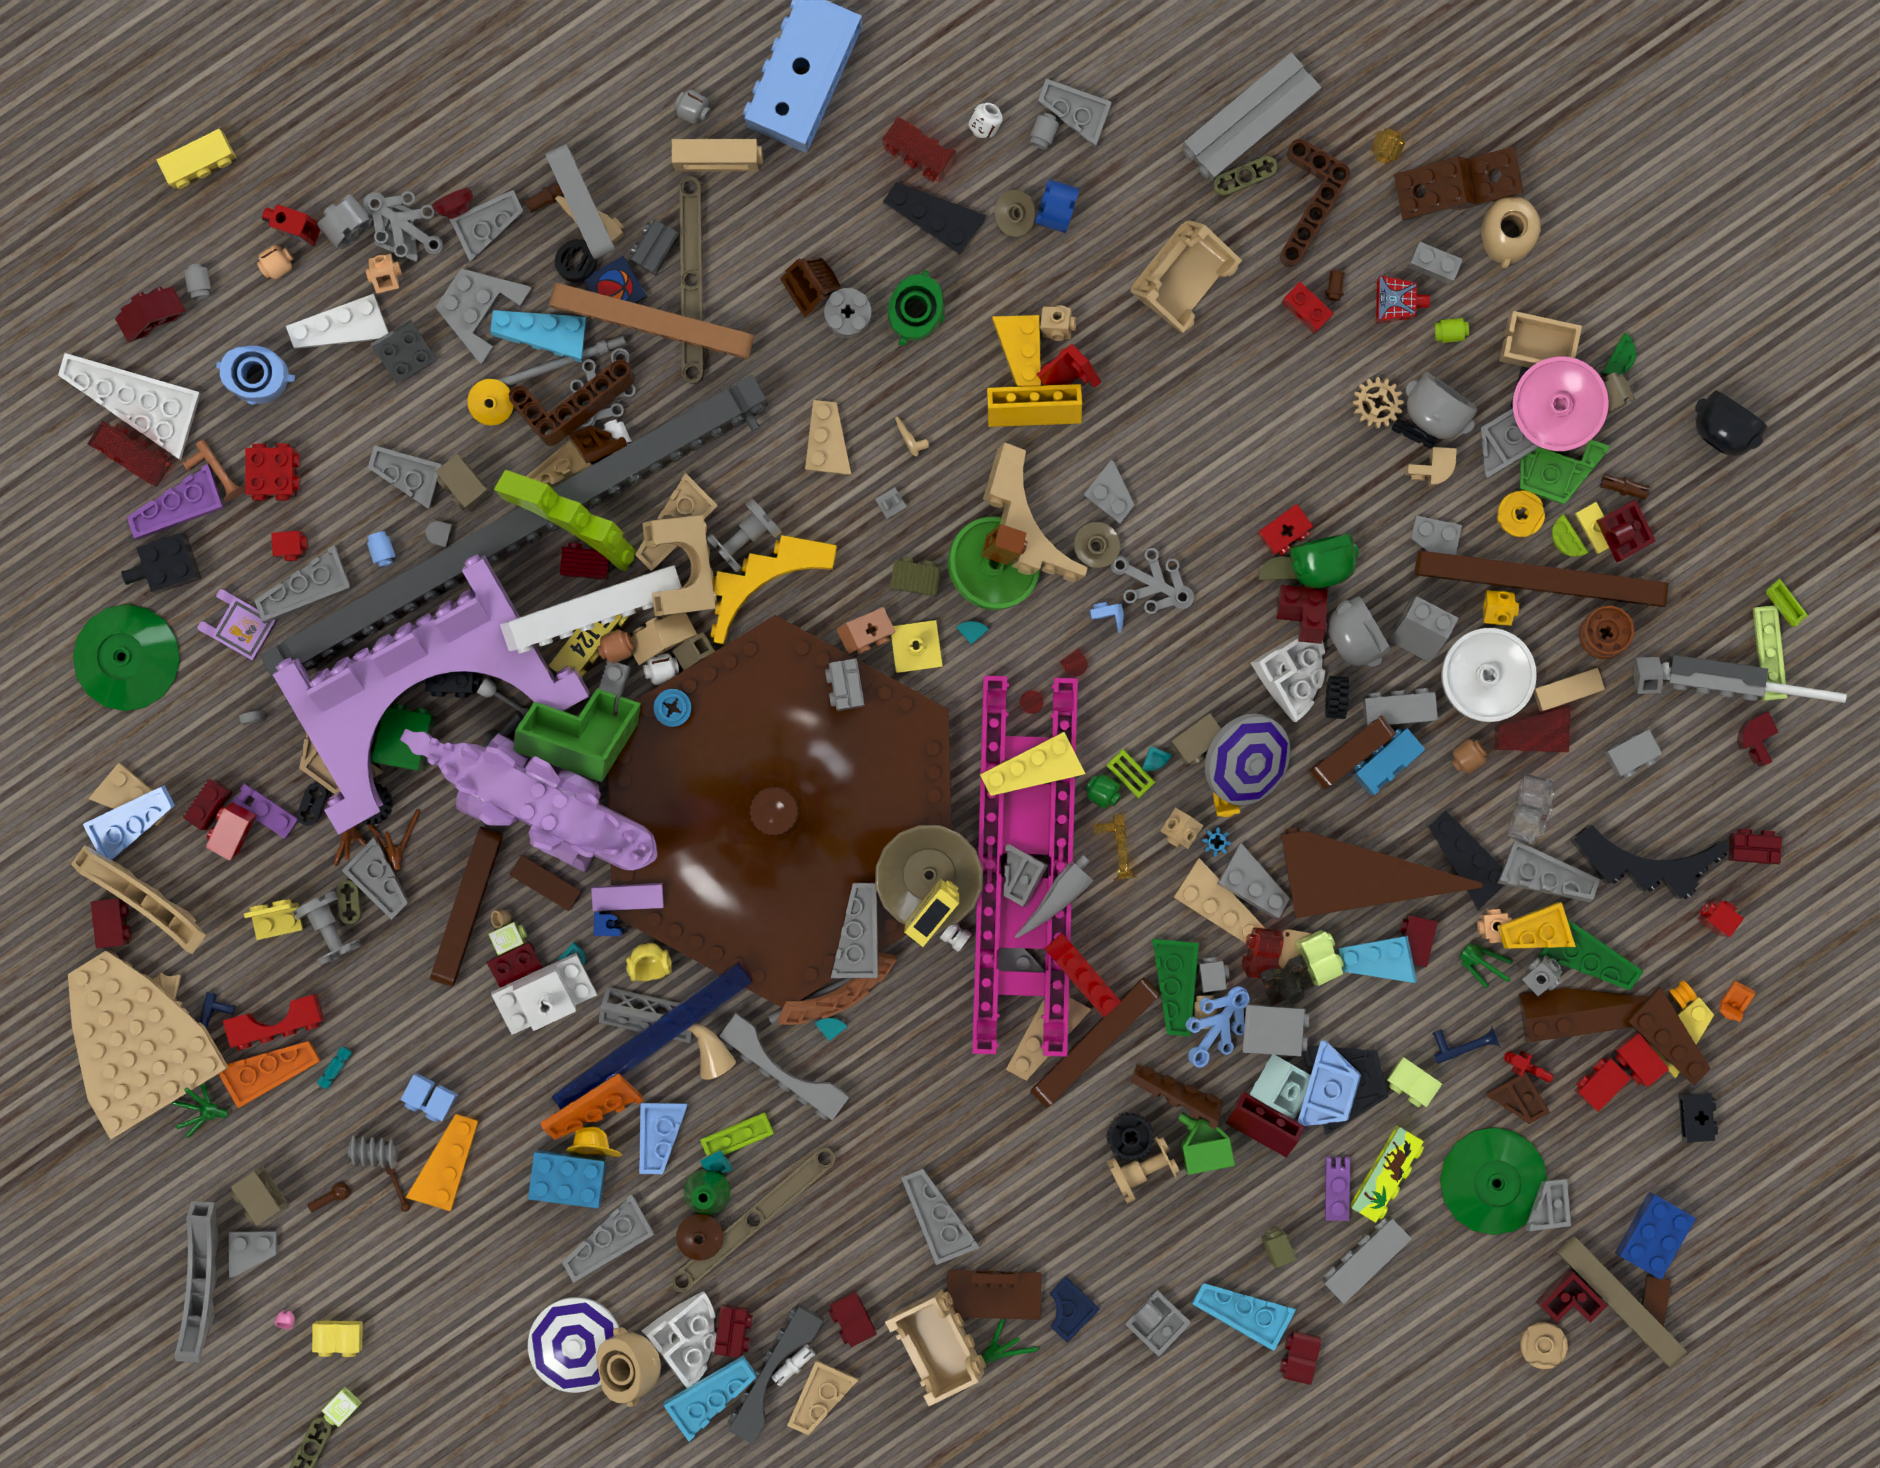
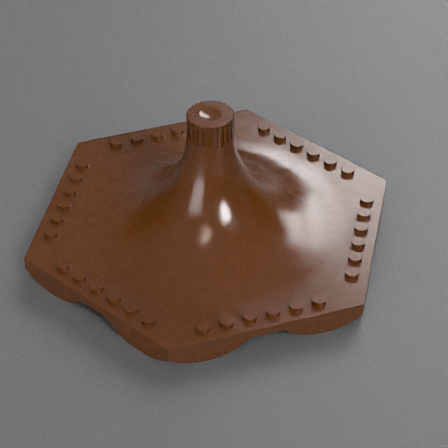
(775, 804)

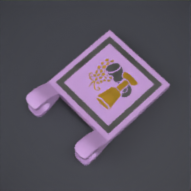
(240, 626)

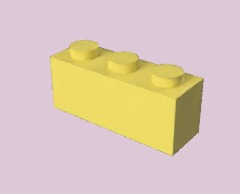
(196, 159)

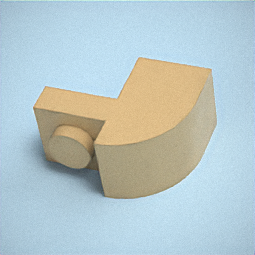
(1440, 467)

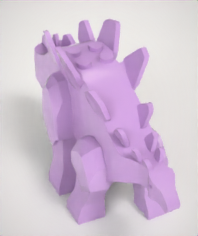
(555, 802)

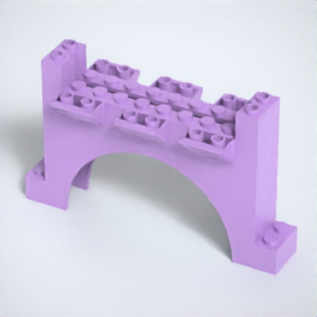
(347, 702)

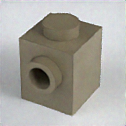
(693, 651)

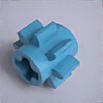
(1220, 837)

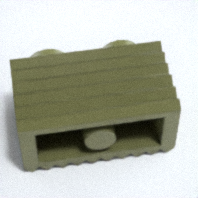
(915, 577)
(1278, 1247)

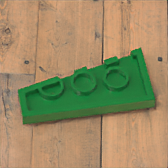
(1594, 959)
(1177, 979)

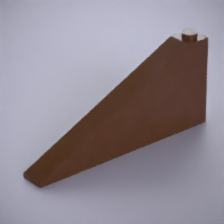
(1342, 876)

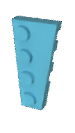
(555, 333)
(1253, 1317)
(703, 1400)

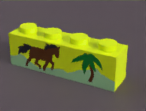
(1386, 1173)

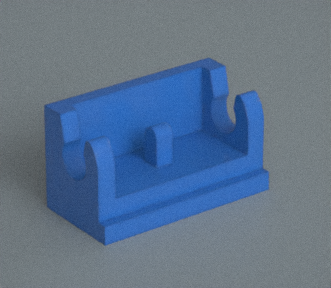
(603, 925)

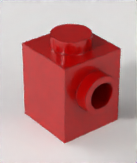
(289, 545)

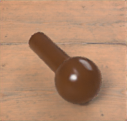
(339, 1192)

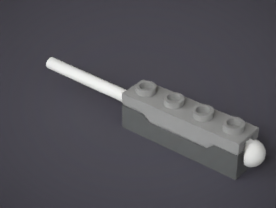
(1732, 679)

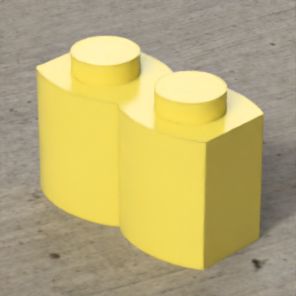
(337, 1337)

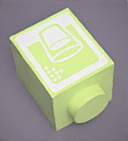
(508, 937)
(341, 1407)

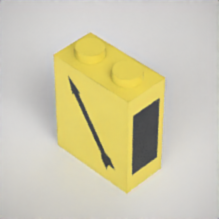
(932, 912)

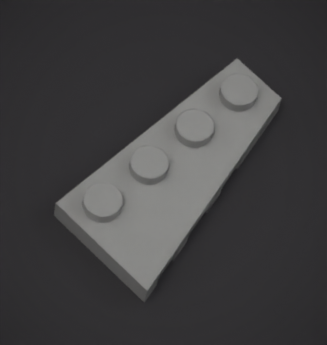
(859, 936)

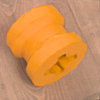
(1682, 994)

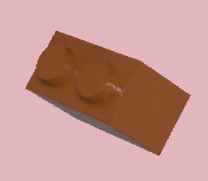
(1004, 544)

